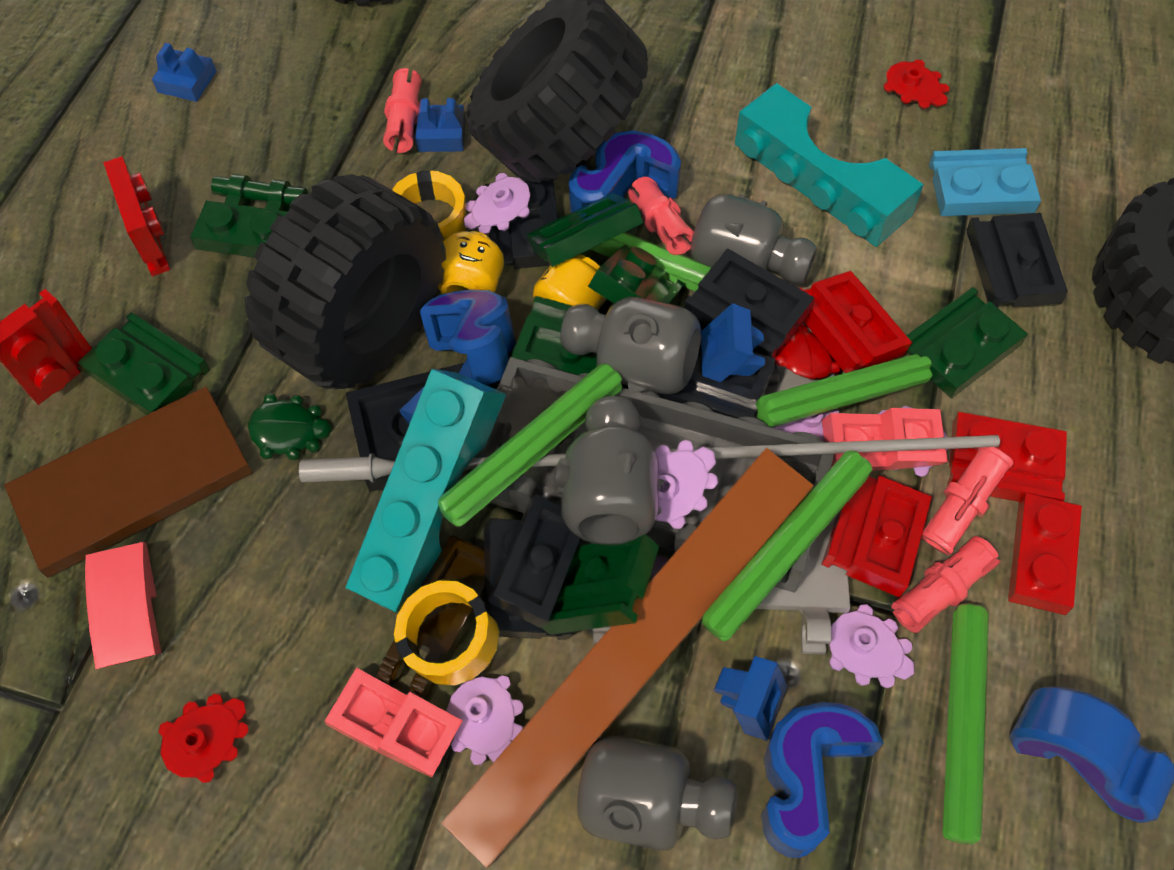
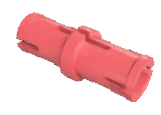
(402, 110)
(661, 215)
(966, 499)
(945, 584)

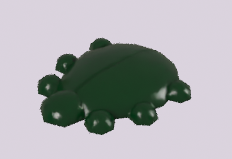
(287, 427)

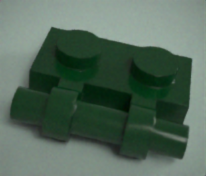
(234, 225)

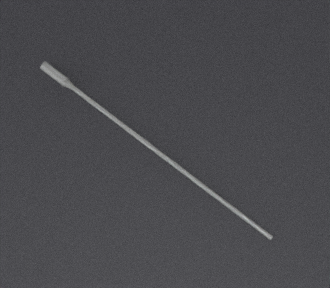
(373, 467)

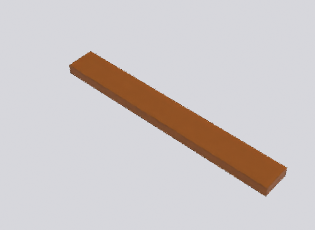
(625, 659)

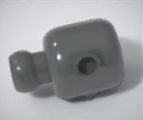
(754, 234)
(640, 338)
(609, 476)
(646, 795)

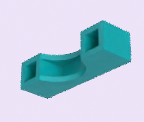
(865, 197)
(441, 440)

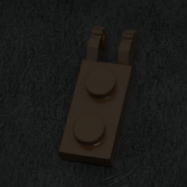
(446, 624)

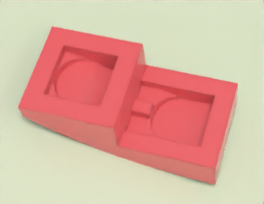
(890, 425)
(121, 605)
(393, 723)

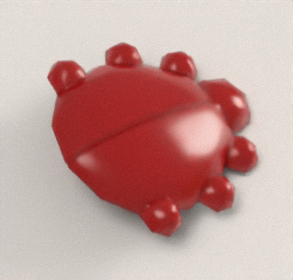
(916, 84)
(806, 355)
(203, 737)

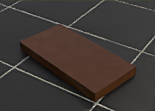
(126, 481)

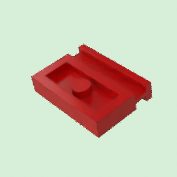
(139, 220)
(853, 324)
(41, 347)
(1035, 450)
(879, 534)

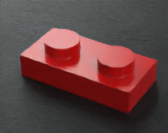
(1045, 554)

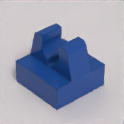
(182, 73)
(440, 127)
(730, 345)
(753, 695)

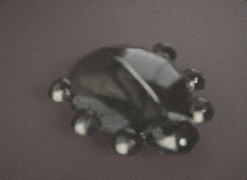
(525, 403)

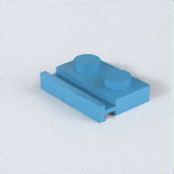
(984, 182)

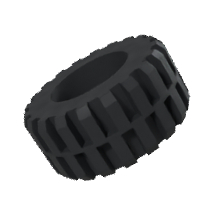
(557, 88)
(1138, 273)
(344, 280)

